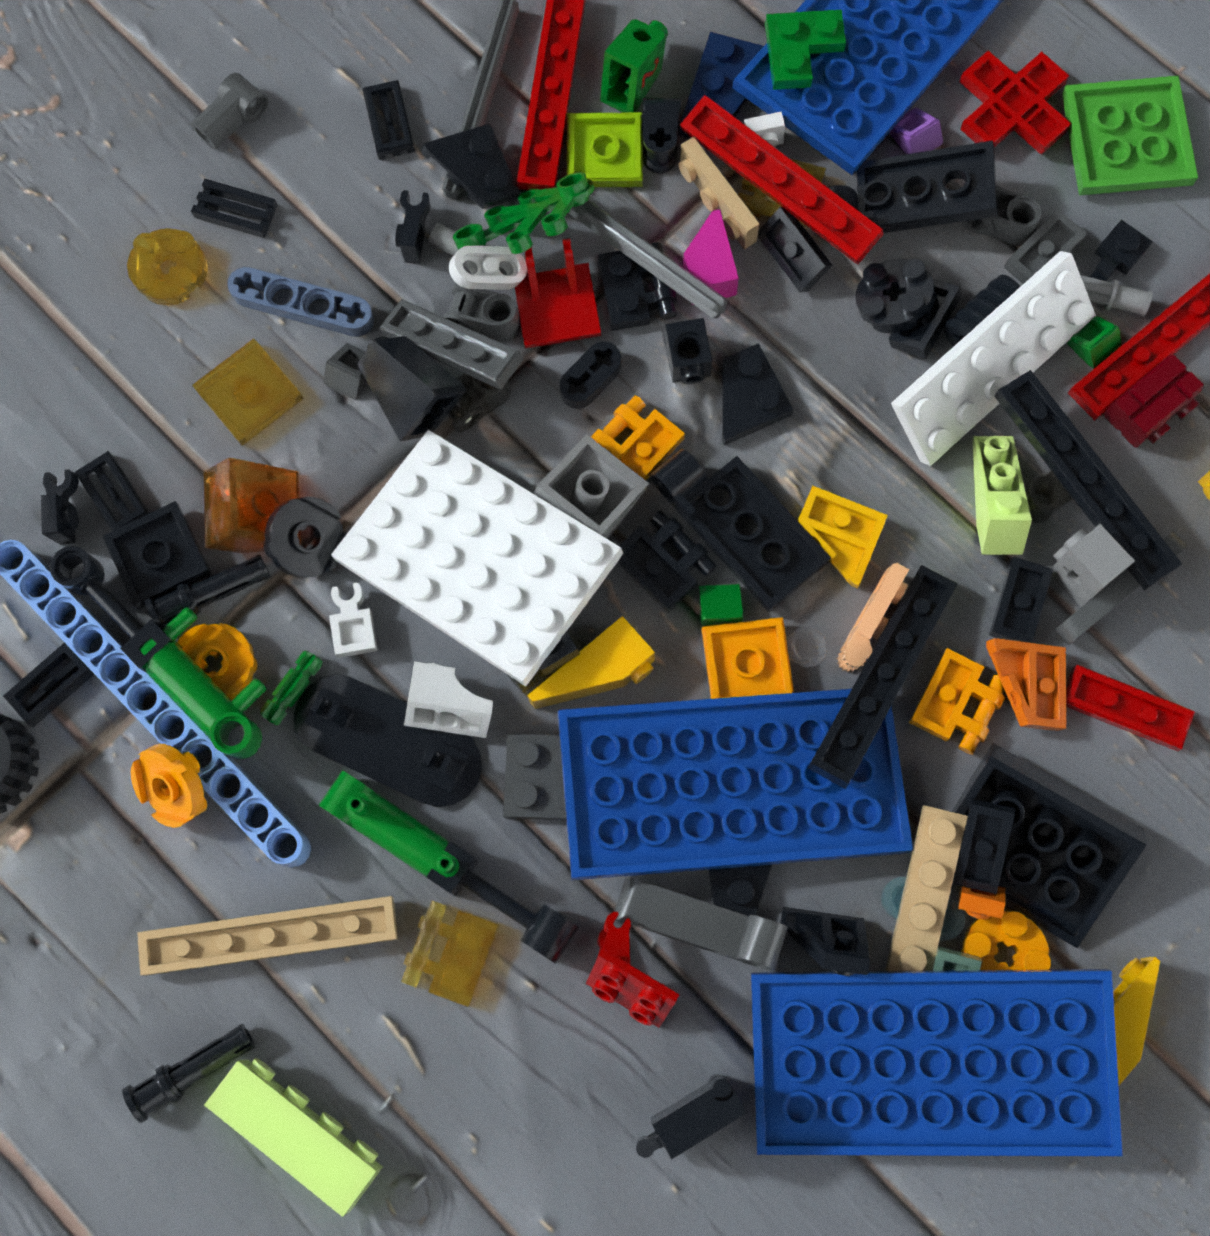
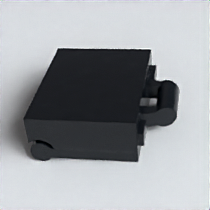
(692, 1119)

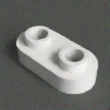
(484, 267)

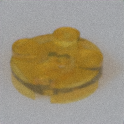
(151, 251)

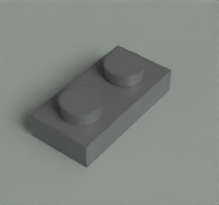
(1054, 235)

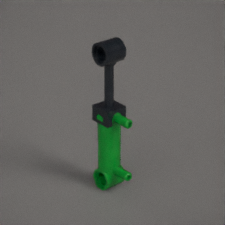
(162, 658)
(439, 860)

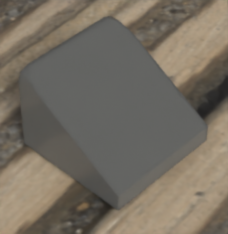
(344, 373)

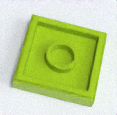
(606, 148)

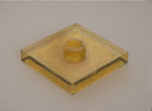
(247, 391)

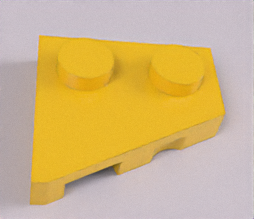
(843, 530)

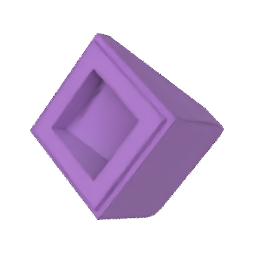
(917, 132)

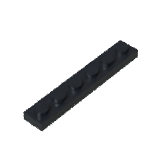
(1086, 477)
(882, 677)

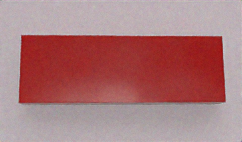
(1128, 708)

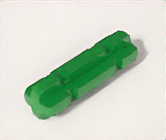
(291, 687)

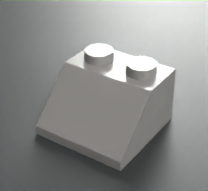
(592, 487)

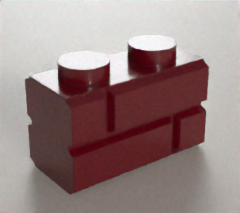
(1154, 401)

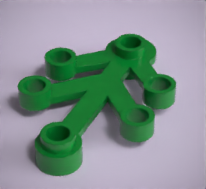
(534, 204)

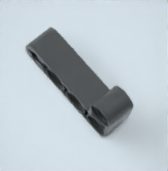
(701, 924)

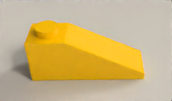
(602, 666)

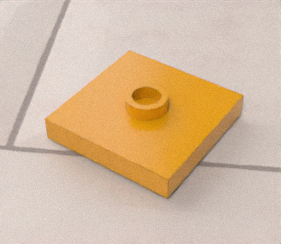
(747, 658)

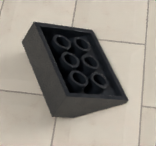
(1062, 846)

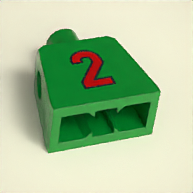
(636, 49)

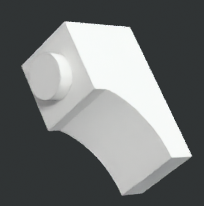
(443, 704)

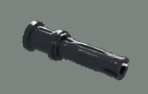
(207, 591)
(171, 1081)

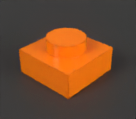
(981, 903)

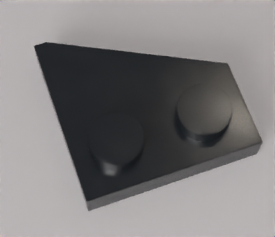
(750, 395)
(830, 939)

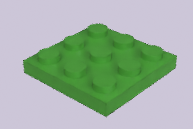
(1129, 135)

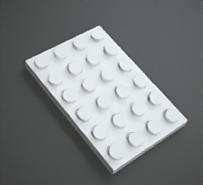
(477, 556)

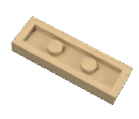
(718, 193)

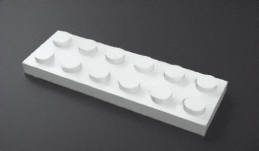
(998, 350)

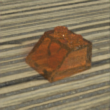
(241, 500)

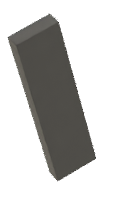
(453, 344)

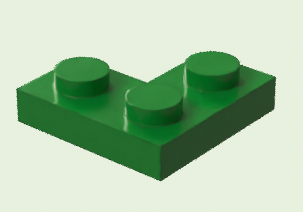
(796, 36)

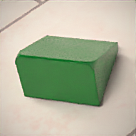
(1096, 341)
(720, 604)

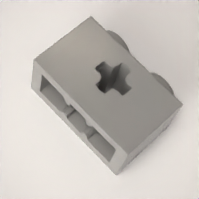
(1089, 563)

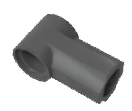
(236, 103)

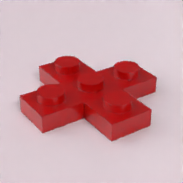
(1015, 101)

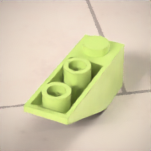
(1000, 496)

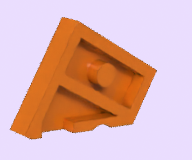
(1033, 681)

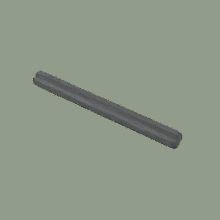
(486, 77)
(650, 258)

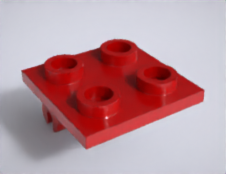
(557, 302)
(618, 981)

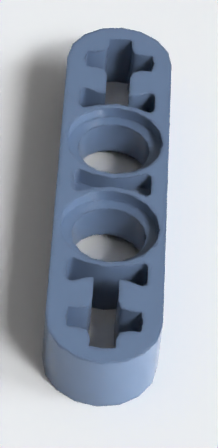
(299, 305)

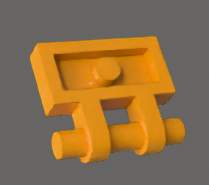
(648, 444)
(947, 696)

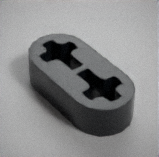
(584, 368)

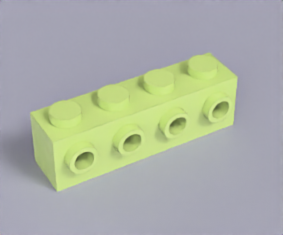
(294, 1135)

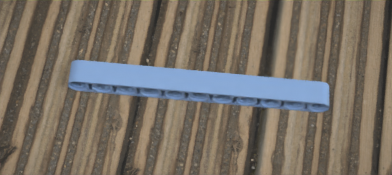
(133, 690)

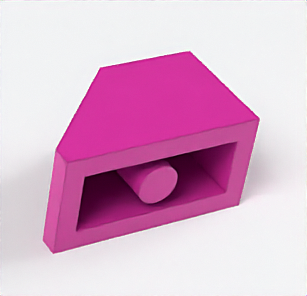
(711, 257)

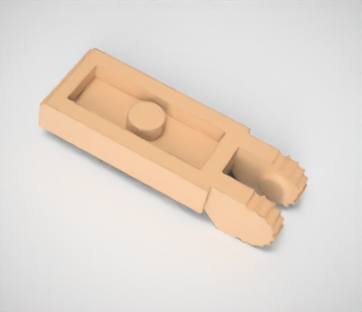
(872, 619)

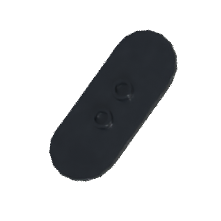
(368, 735)

